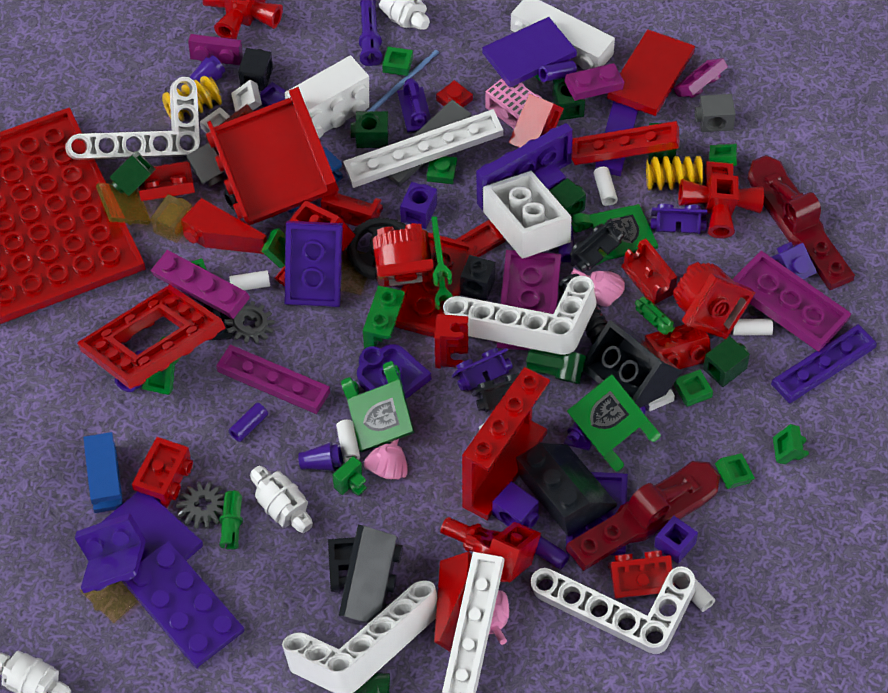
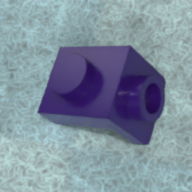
(795, 259)

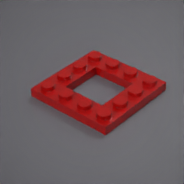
(132, 370)

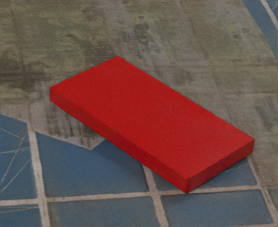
(652, 72)
(418, 307)

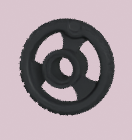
(364, 262)

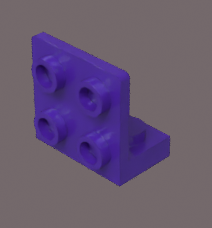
(112, 552)

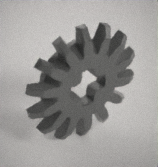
(260, 326)
(195, 513)

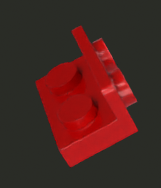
(168, 179)
(682, 347)
(163, 470)
(639, 575)

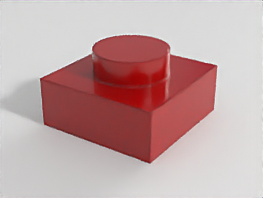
(455, 92)

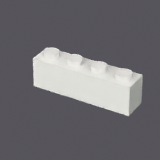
(592, 45)

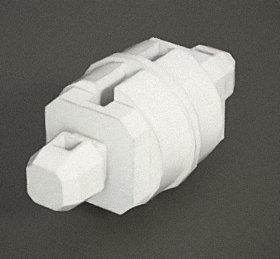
(406, 13)
(281, 499)
(29, 675)

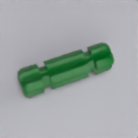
(654, 315)

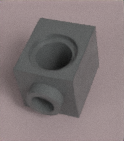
(715, 113)
(205, 165)

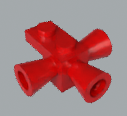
(244, 12)
(720, 197)

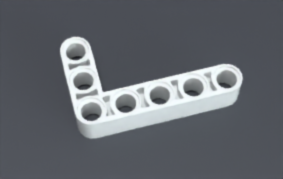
(146, 139)
(529, 328)
(617, 611)
(370, 649)

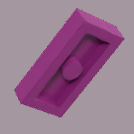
(224, 49)
(703, 75)
(594, 81)

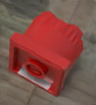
(403, 256)
(711, 299)

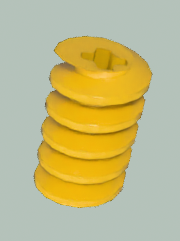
(206, 92)
(673, 172)

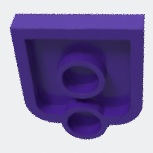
(371, 372)

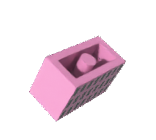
(507, 101)

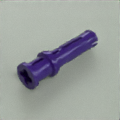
(369, 39)

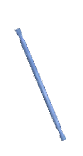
(402, 82)

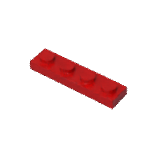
(625, 143)

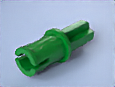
(231, 520)

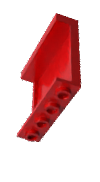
(272, 159)
(507, 433)

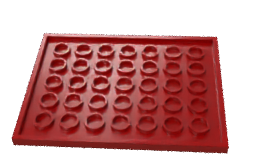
(54, 221)

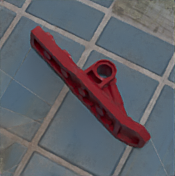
(799, 219)
(647, 513)

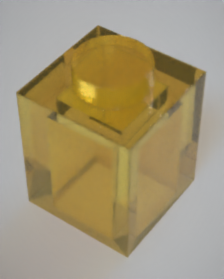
(168, 216)

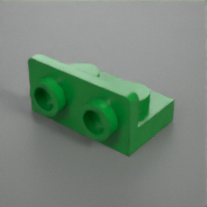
(382, 315)

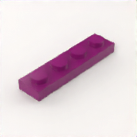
(200, 284)
(273, 379)

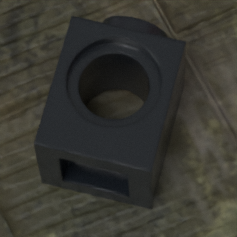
(256, 66)
(477, 278)

